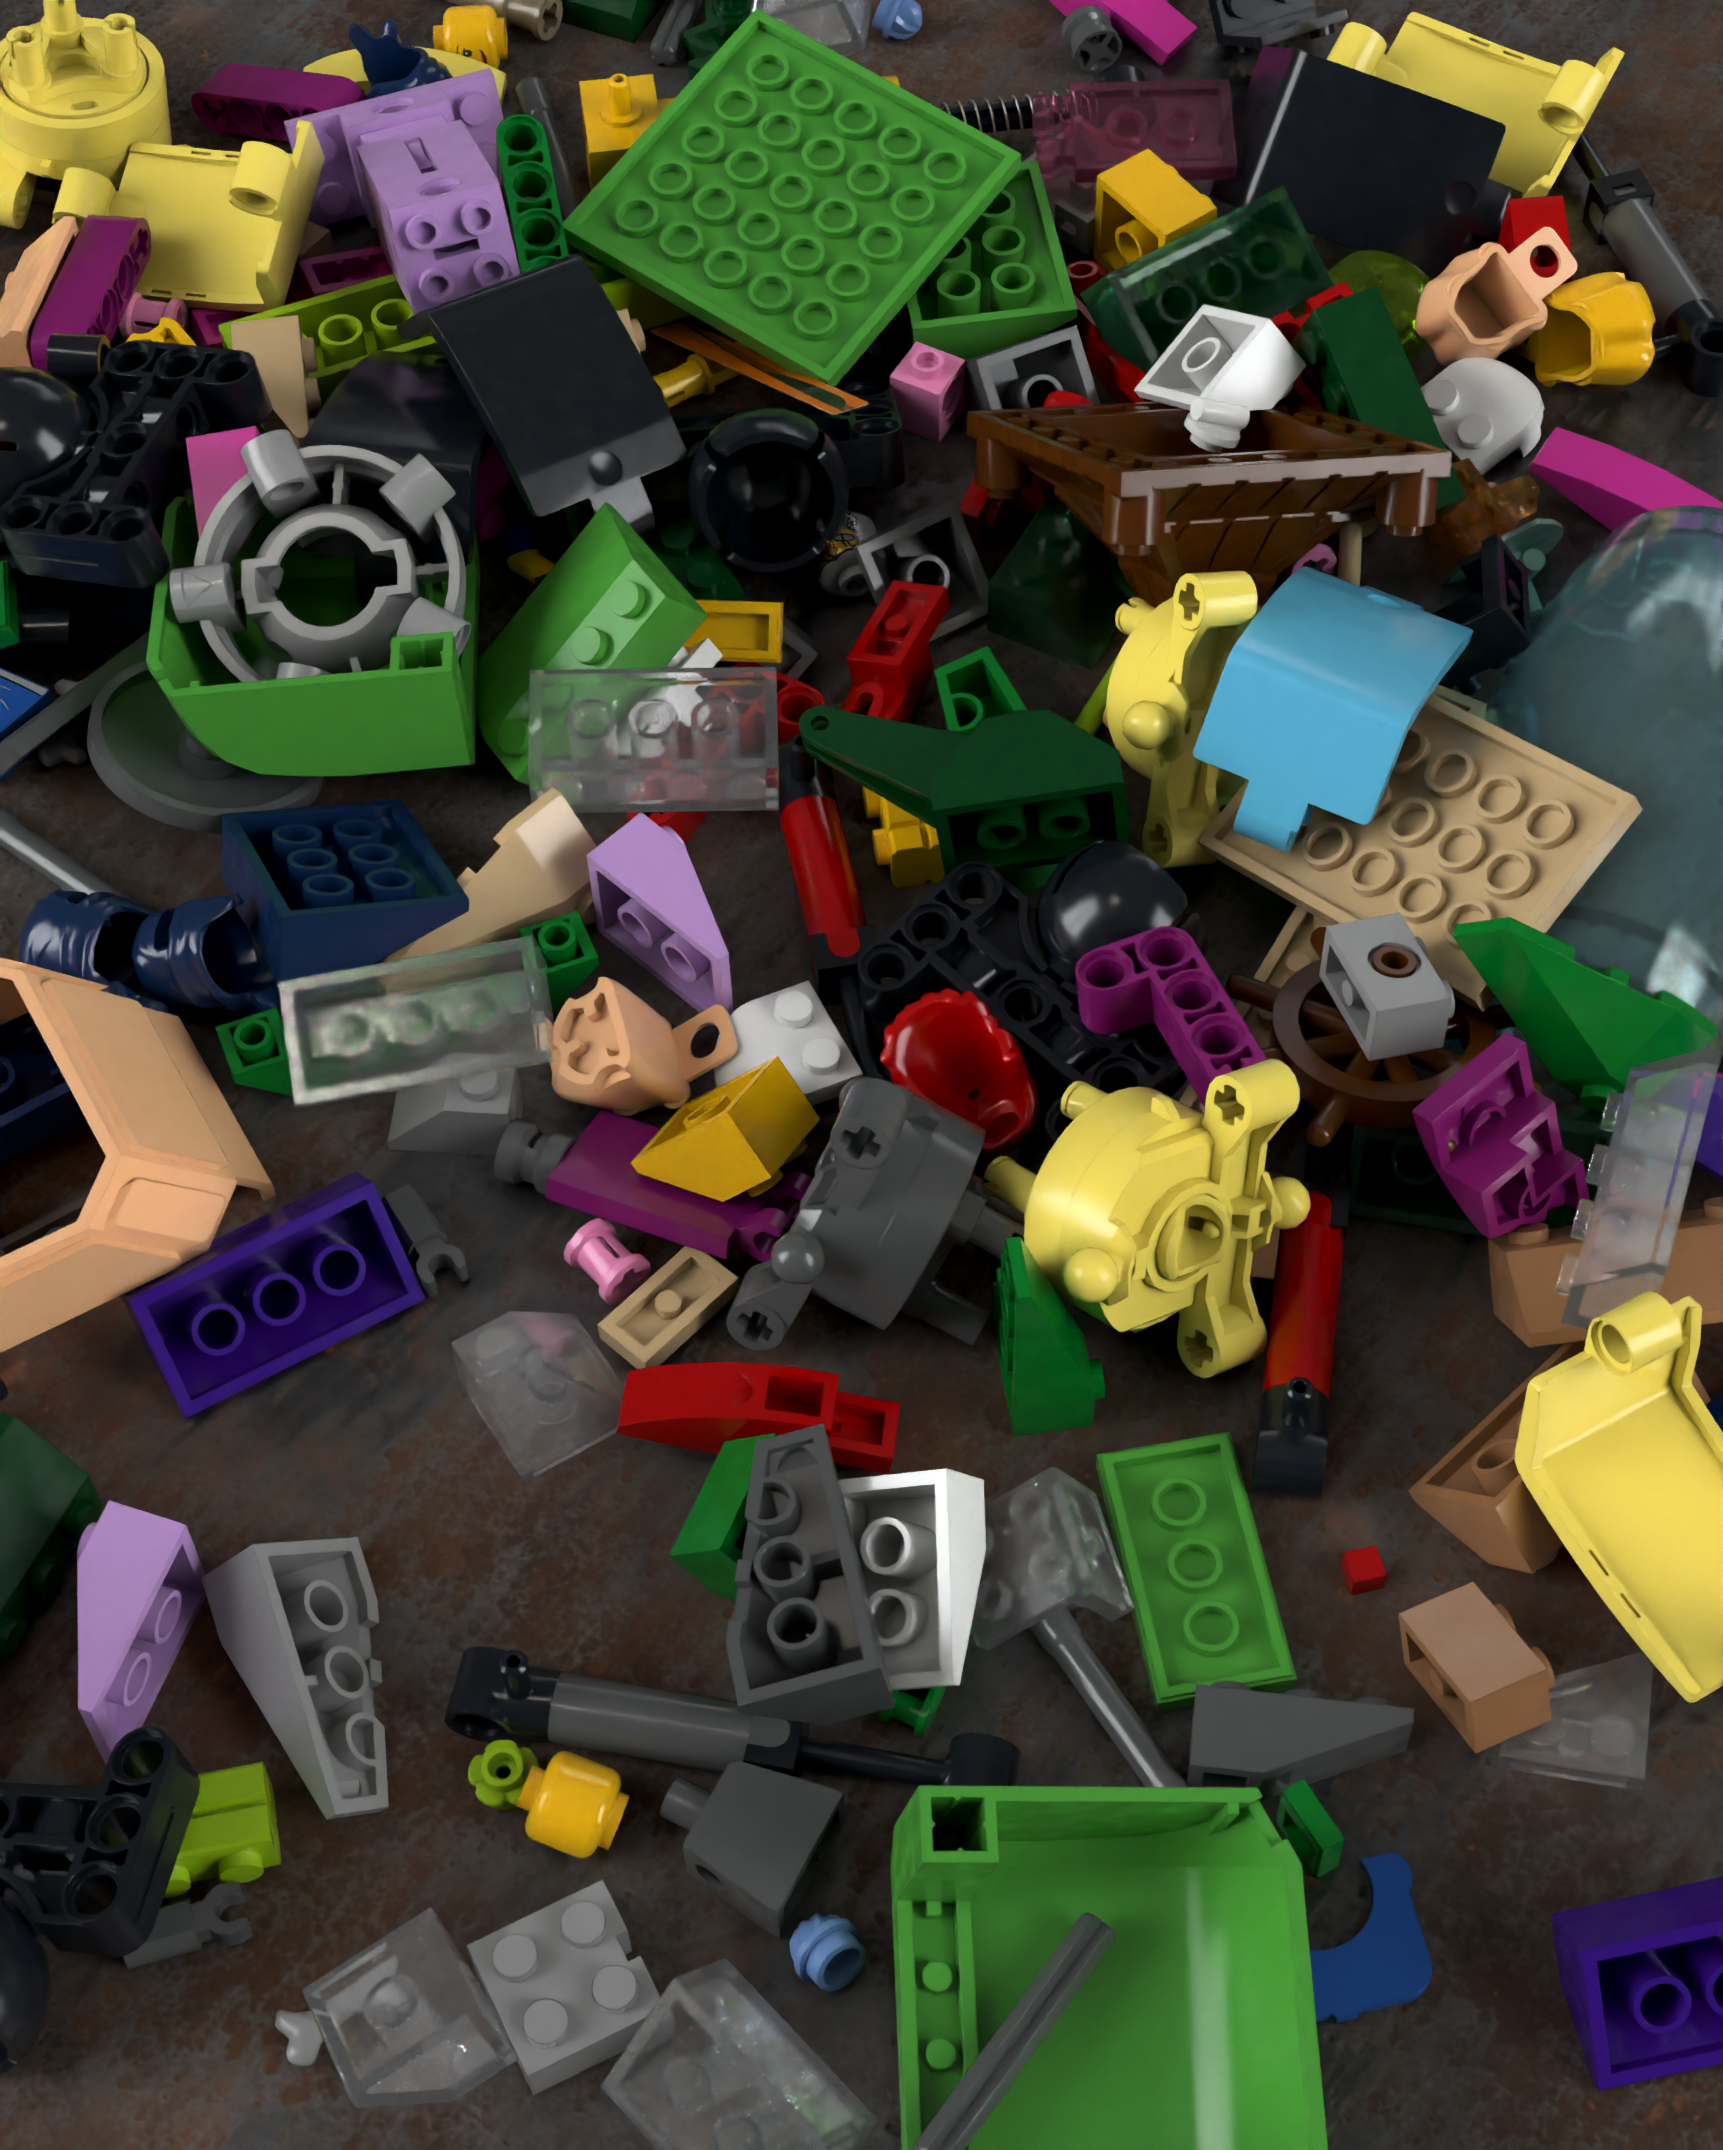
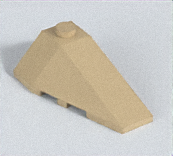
(528, 880)

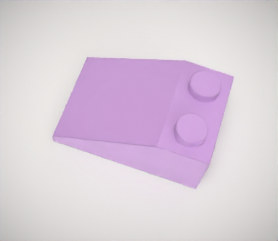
(658, 912)
(134, 1612)

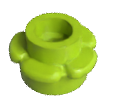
(483, 1769)

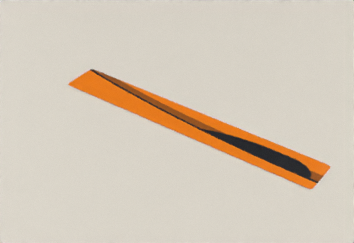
(759, 368)

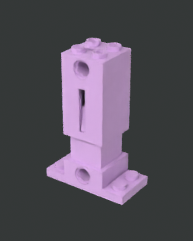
(424, 179)

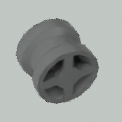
(1091, 39)

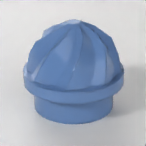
(898, 18)
(827, 1951)

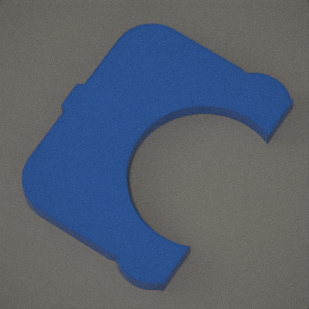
(1385, 1960)

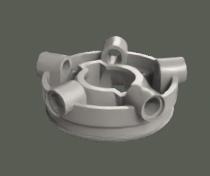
(282, 481)

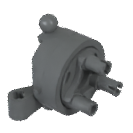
(880, 1221)

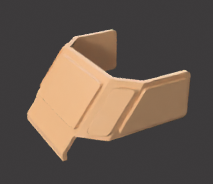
(165, 1144)

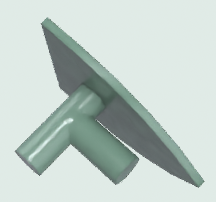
(1529, 546)

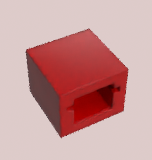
(1363, 1570)

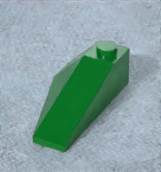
(1575, 1014)
(1040, 1350)

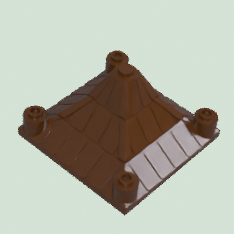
(1198, 511)

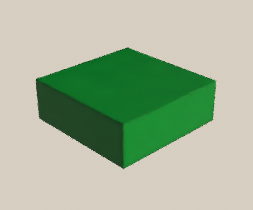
(1309, 1829)

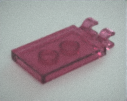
(1112, 121)

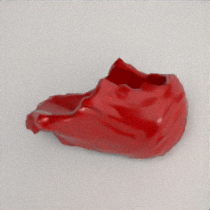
(953, 1046)

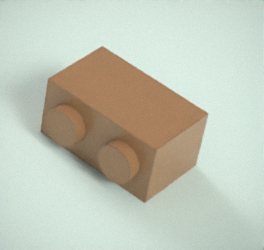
(1476, 1666)

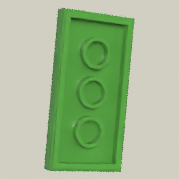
(1194, 1569)

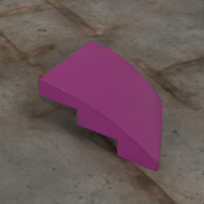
(1507, 1140)

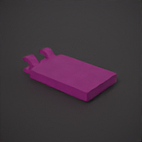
(603, 1182)

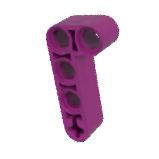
(260, 98)
(94, 281)
(1168, 982)

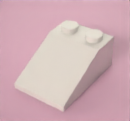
(921, 1566)

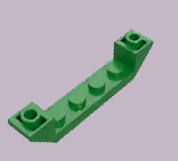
(257, 1043)

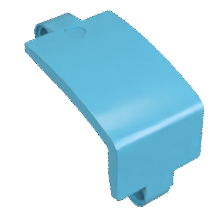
(1322, 701)

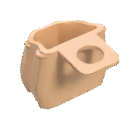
(1489, 299)
(626, 1055)

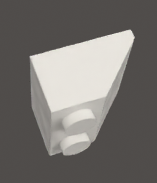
(1225, 360)

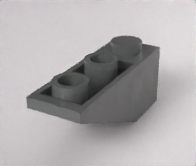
(1281, 1738)

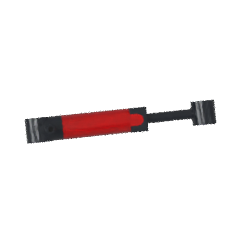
(827, 892)
(1303, 1335)

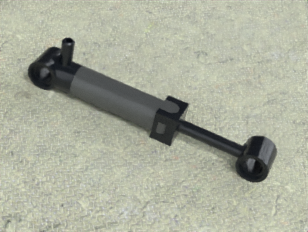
(1622, 215)
(506, 1697)

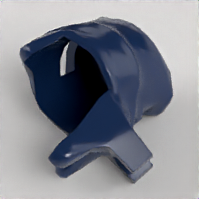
(393, 63)
(73, 937)
(204, 959)

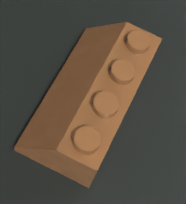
(1530, 1259)
(1481, 1493)

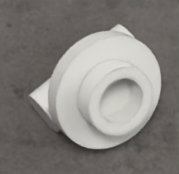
(1216, 424)

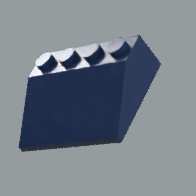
(335, 884)

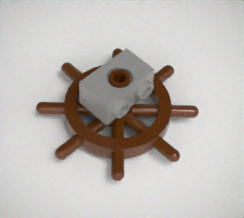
(1386, 1019)

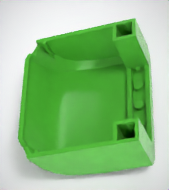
(341, 724)
(1186, 2025)

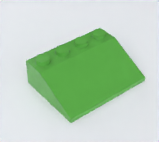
(999, 279)
(595, 609)

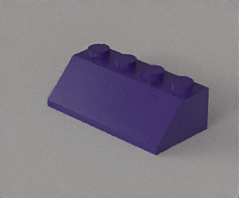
(274, 1293)
(1645, 1981)

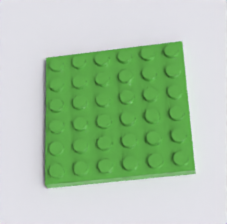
(791, 198)

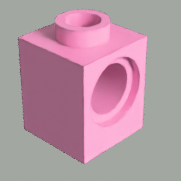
(929, 391)

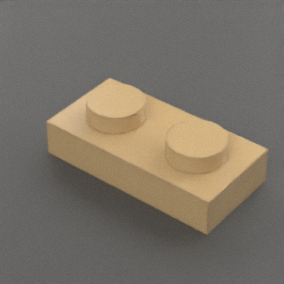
(668, 1308)

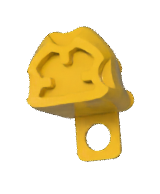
(1593, 333)

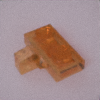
(1487, 508)

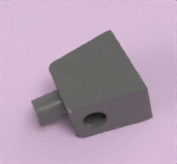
(756, 1838)

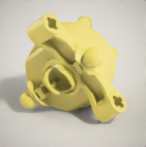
(75, 98)
(1161, 701)
(1163, 1208)

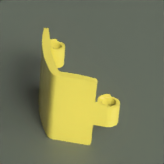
(1534, 99)
(217, 218)
(1636, 1481)

